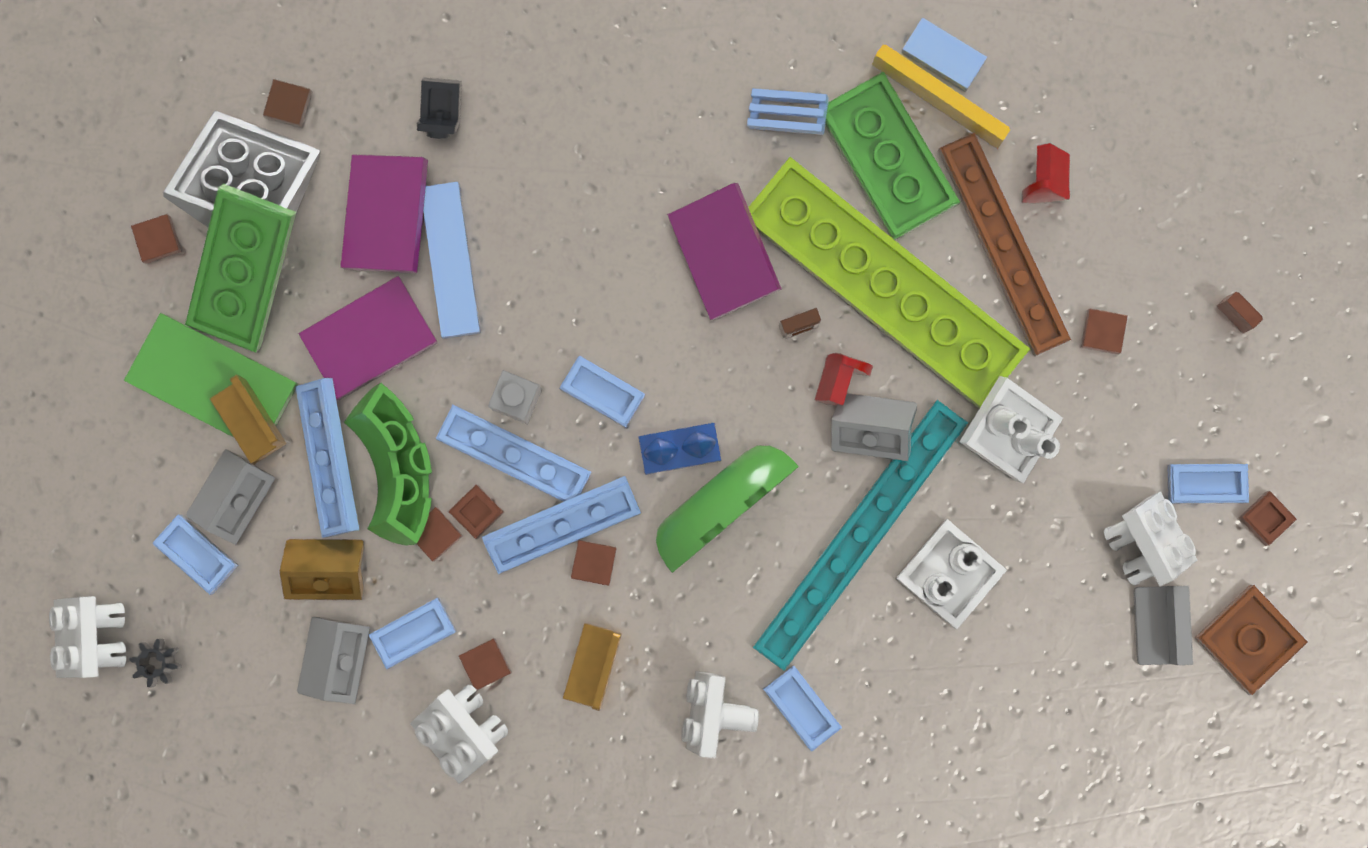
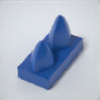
(679, 448)

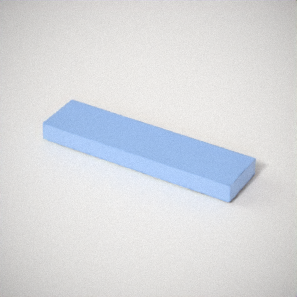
(450, 261)
(512, 455)
(327, 457)
(561, 525)

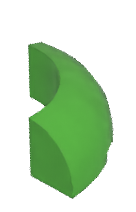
(399, 464)
(721, 503)

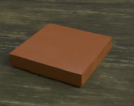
(1251, 639)

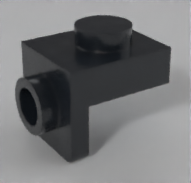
(439, 107)

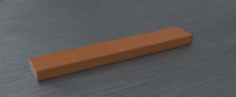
(1004, 244)

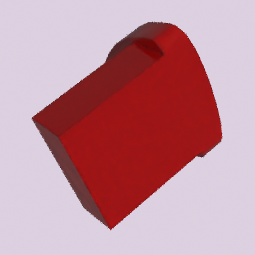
(1051, 176)
(837, 377)

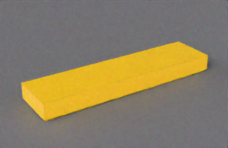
(940, 96)

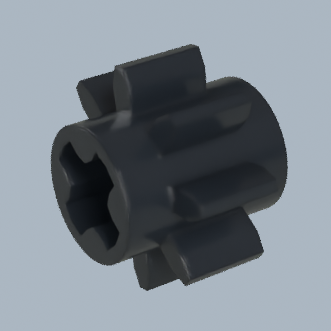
(148, 671)

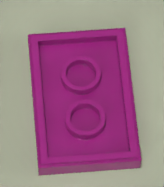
(384, 213)
(724, 251)
(368, 337)

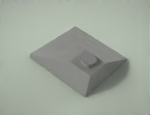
(245, 159)

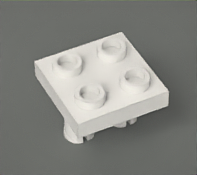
(1013, 430)
(1159, 538)
(951, 574)
(76, 644)
(711, 714)
(455, 735)

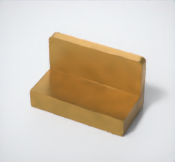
(247, 420)
(322, 569)
(592, 666)

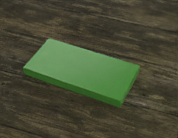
(888, 156)
(240, 267)
(192, 368)

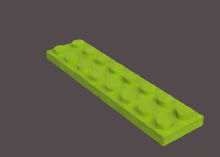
(885, 282)

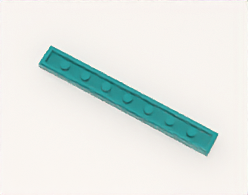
(859, 537)

